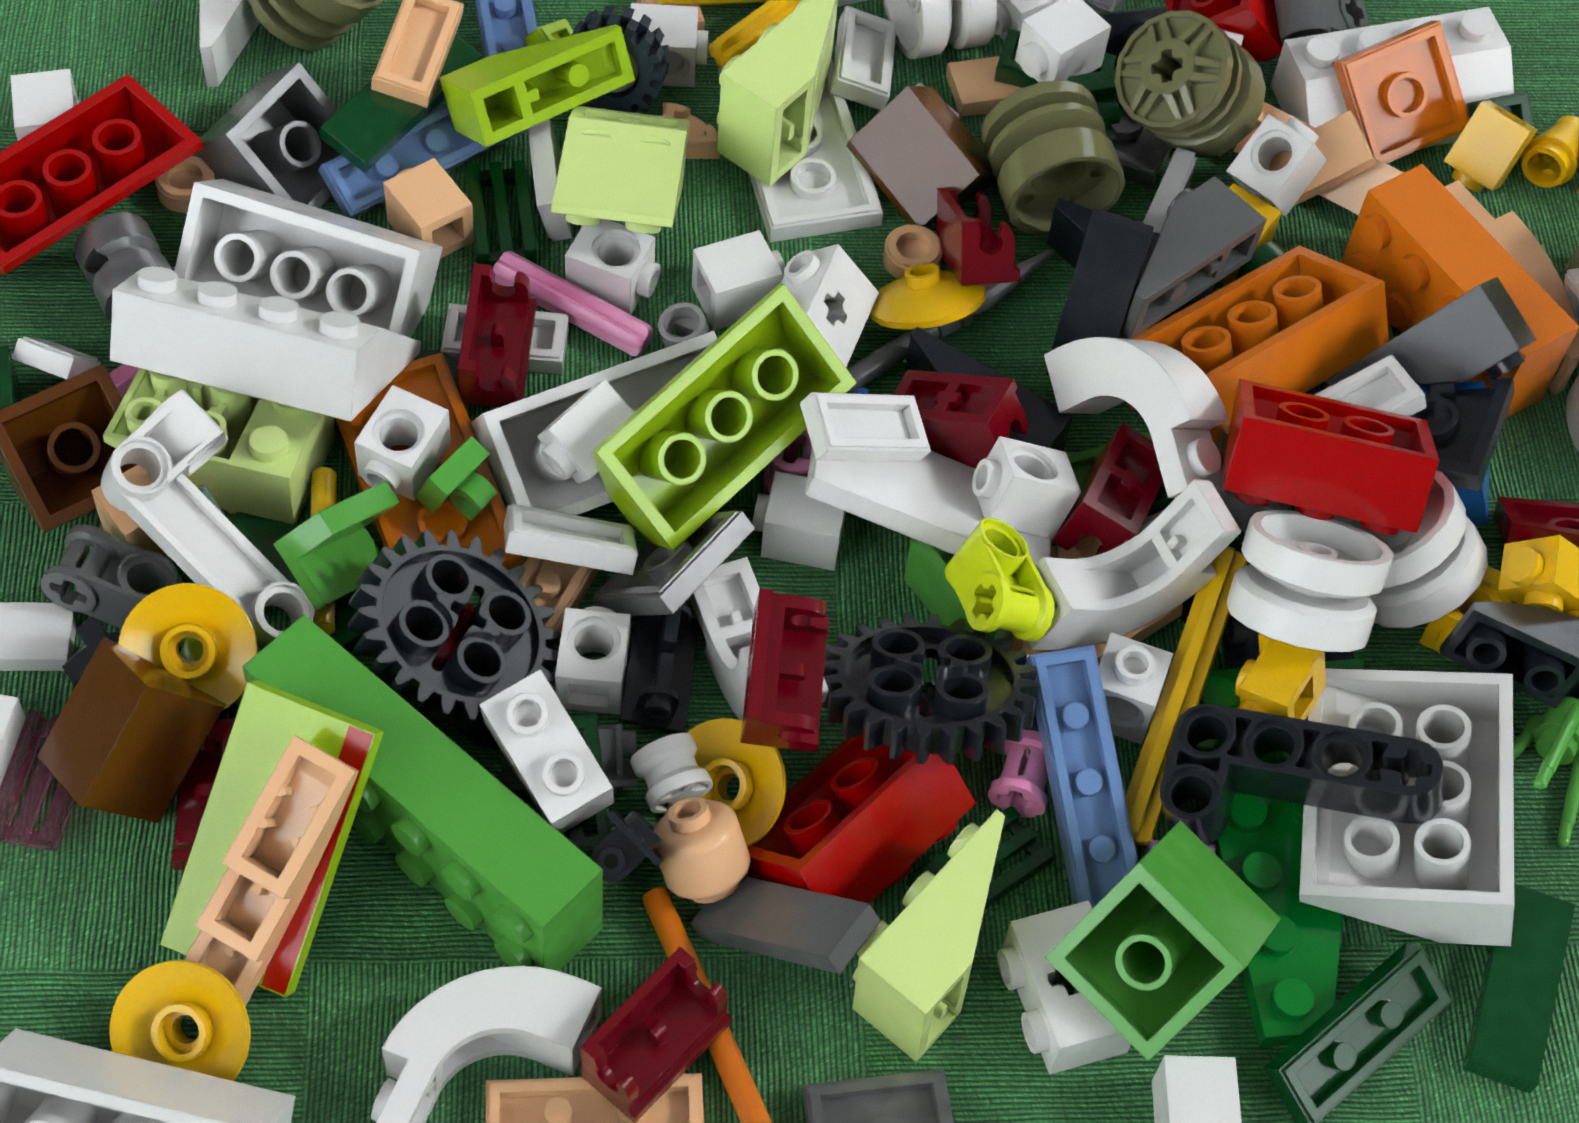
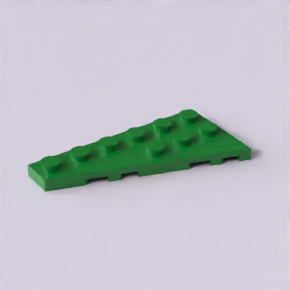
(1297, 965)

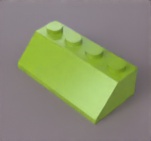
(718, 421)

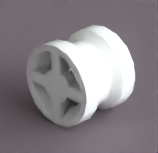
(670, 771)

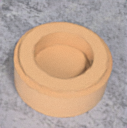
(176, 184)
(910, 246)

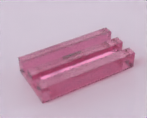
(12, 786)

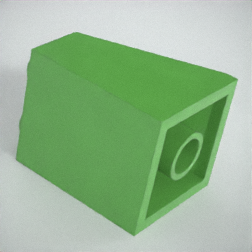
(1164, 940)

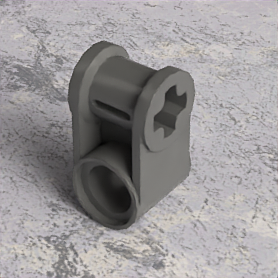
(1316, 17)
(105, 577)

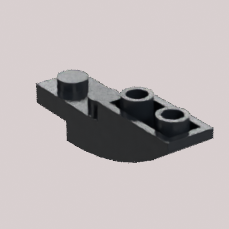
(1523, 641)

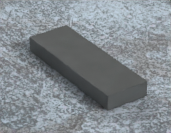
(788, 924)

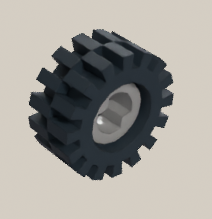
(645, 54)

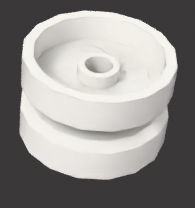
(929, 25)
(1433, 567)
(1309, 581)

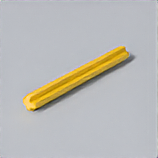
(1180, 692)

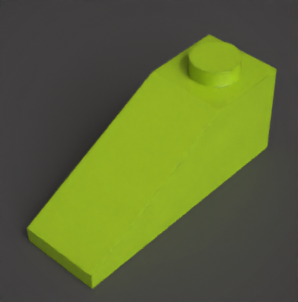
(535, 83)

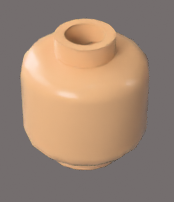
(702, 850)

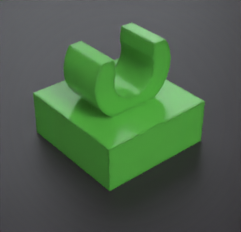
(459, 482)

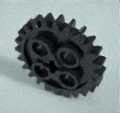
(411, 605)
(978, 694)

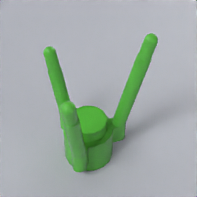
(1558, 744)

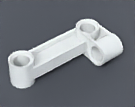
(185, 523)

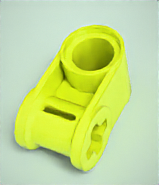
(1000, 582)

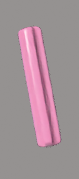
(583, 307)

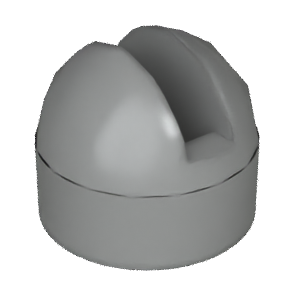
(683, 318)

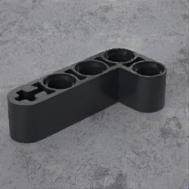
(1302, 776)

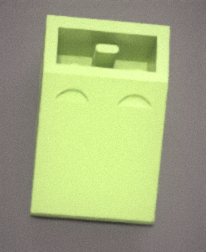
(776, 91)
(621, 169)
(268, 451)
(919, 965)

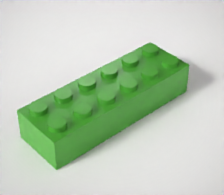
(447, 812)

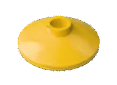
(925, 299)
(199, 612)
(756, 766)
(150, 1015)

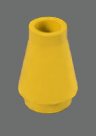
(1553, 154)

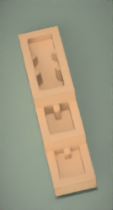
(272, 864)

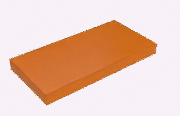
(432, 381)

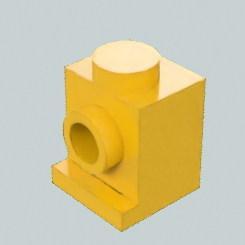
(1542, 574)
(1282, 679)

